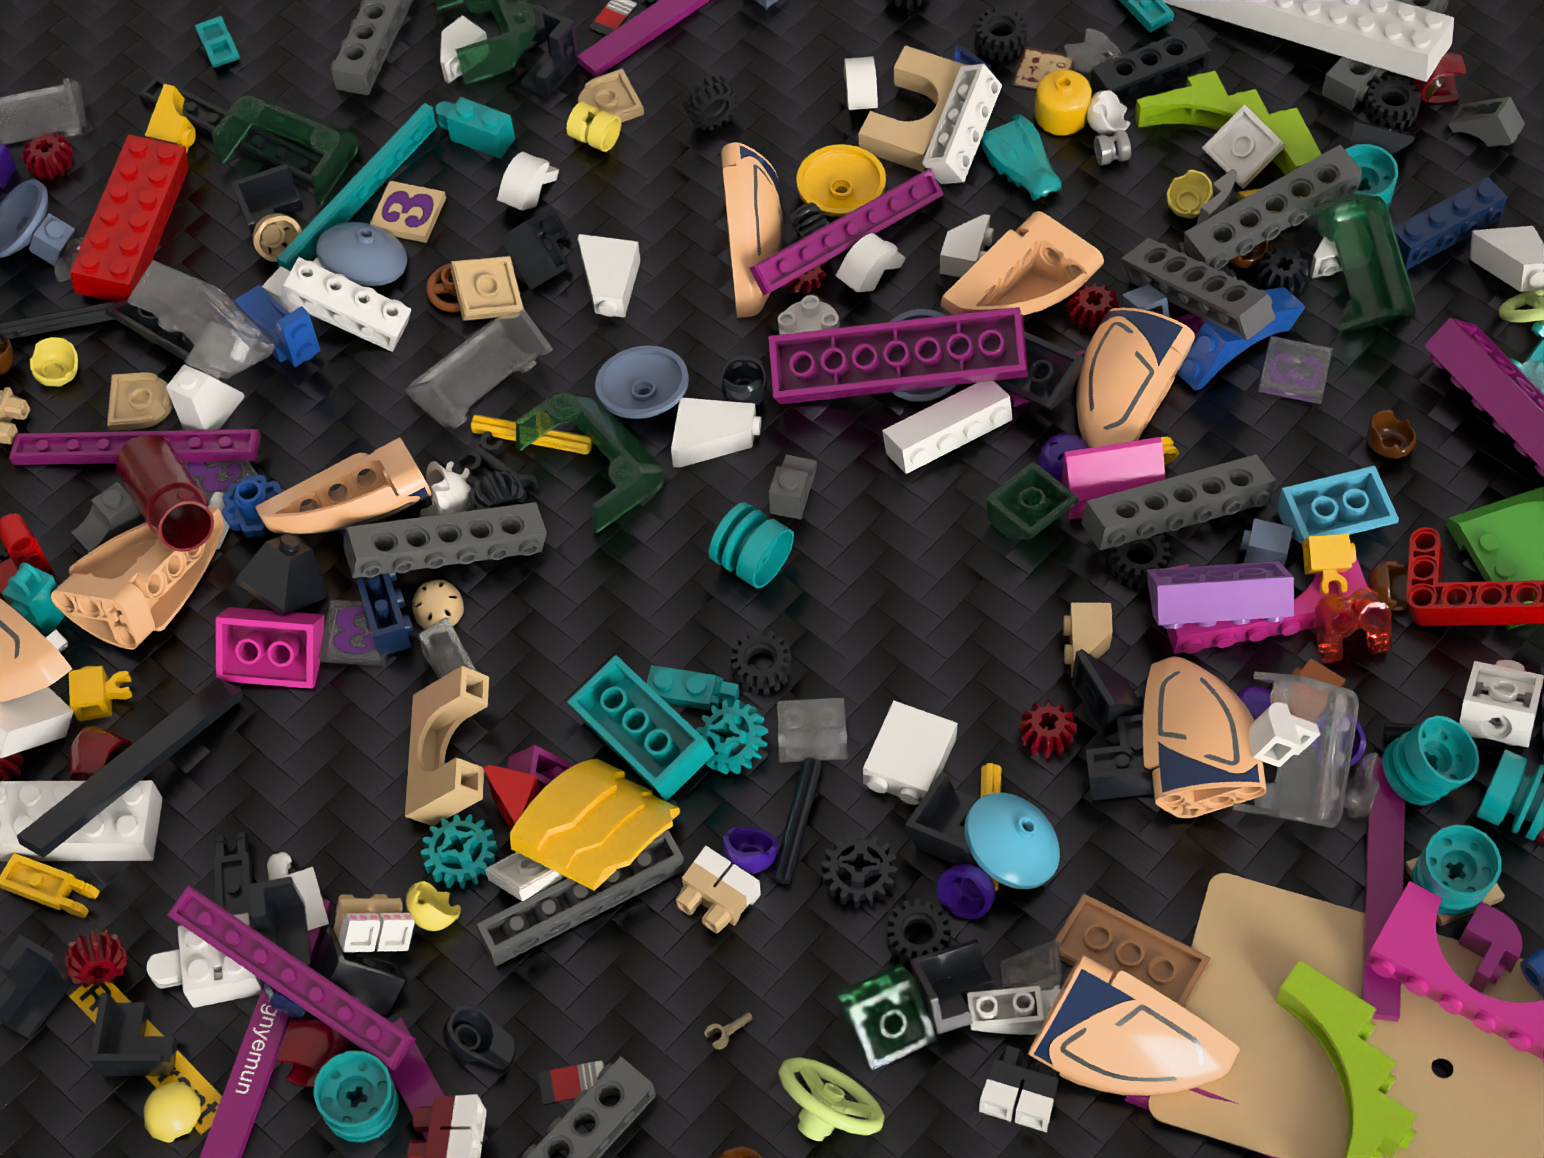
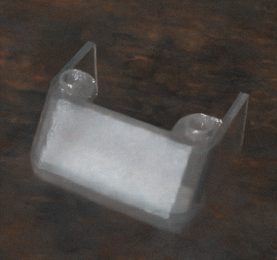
(42, 110)
(221, 332)
(478, 366)
(1314, 783)

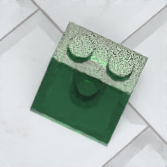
(1028, 503)
(886, 1016)

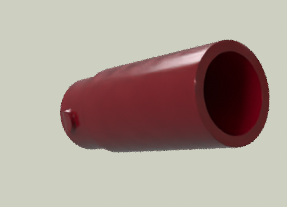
(165, 492)

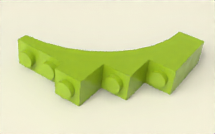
(1208, 105)
(1342, 1027)

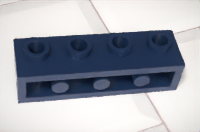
(1449, 221)
(383, 611)

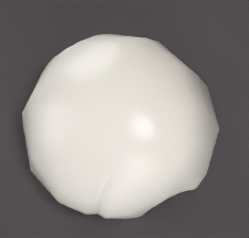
(1106, 113)

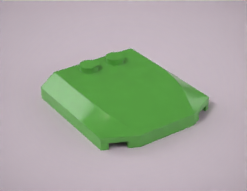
(1504, 538)

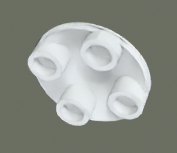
(808, 316)

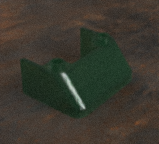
(501, 52)
(325, 138)
(1368, 259)
(632, 468)

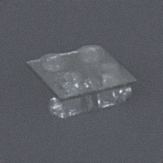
(812, 729)

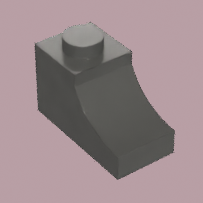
(1490, 120)
(791, 486)
(110, 515)

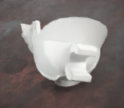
(448, 490)

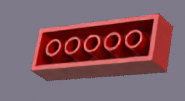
(129, 219)

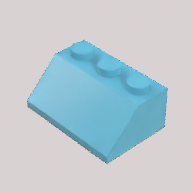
(1337, 505)

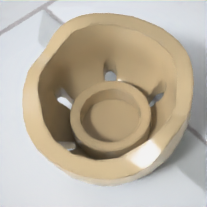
(271, 233)
(436, 601)

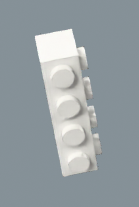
(962, 124)
(345, 304)
(947, 425)

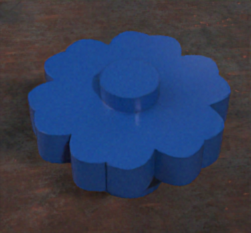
(241, 503)

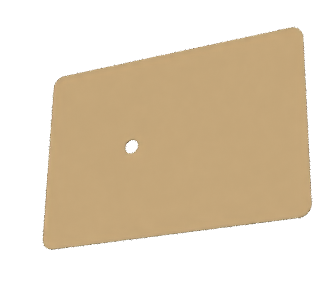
(1282, 1077)

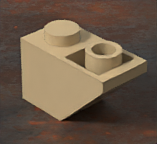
(1089, 629)

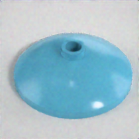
(1012, 840)

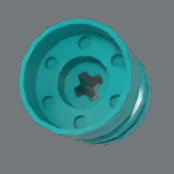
(1378, 171)
(751, 544)
(1430, 760)
(1515, 794)
(1466, 855)
(345, 1080)

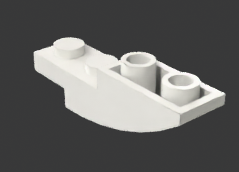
(1011, 1009)

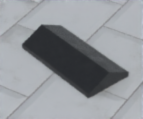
(146, 325)
(1050, 373)

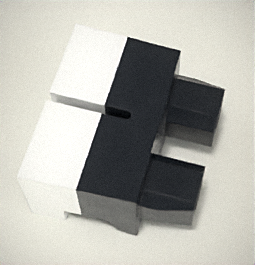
(1004, 1085)

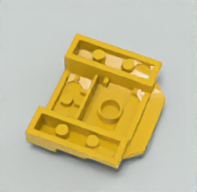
(590, 823)

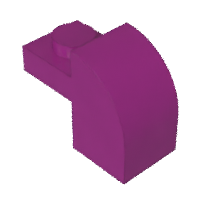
(1496, 940)

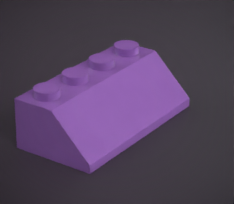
(1221, 594)

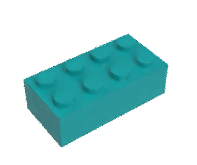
(641, 728)

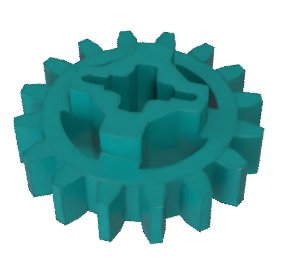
(731, 722)
(461, 866)

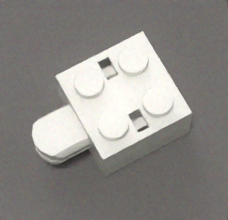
(1501, 702)
(203, 970)

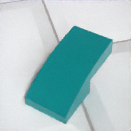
(217, 42)

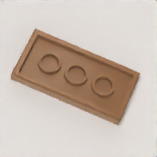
(1131, 947)

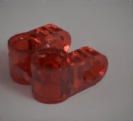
(1352, 617)

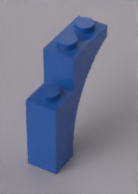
(289, 330)
(1216, 346)

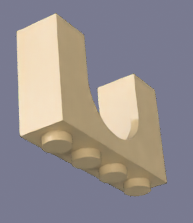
(903, 140)
(437, 710)

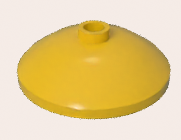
(840, 179)

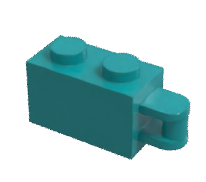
(476, 126)
(30, 596)

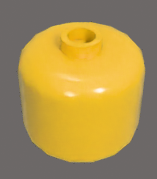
(1062, 102)

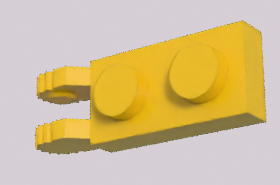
(45, 885)

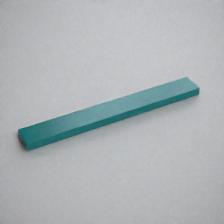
(362, 186)

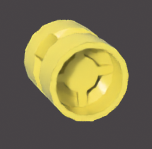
(594, 126)

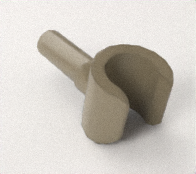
(727, 1030)

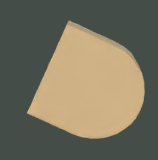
(613, 94)
(137, 401)

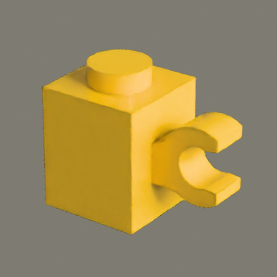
(1328, 557)
(92, 691)

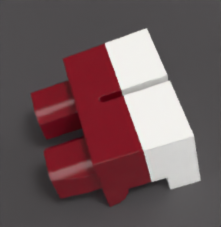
(453, 1128)

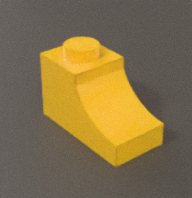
(168, 120)

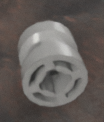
(1112, 147)

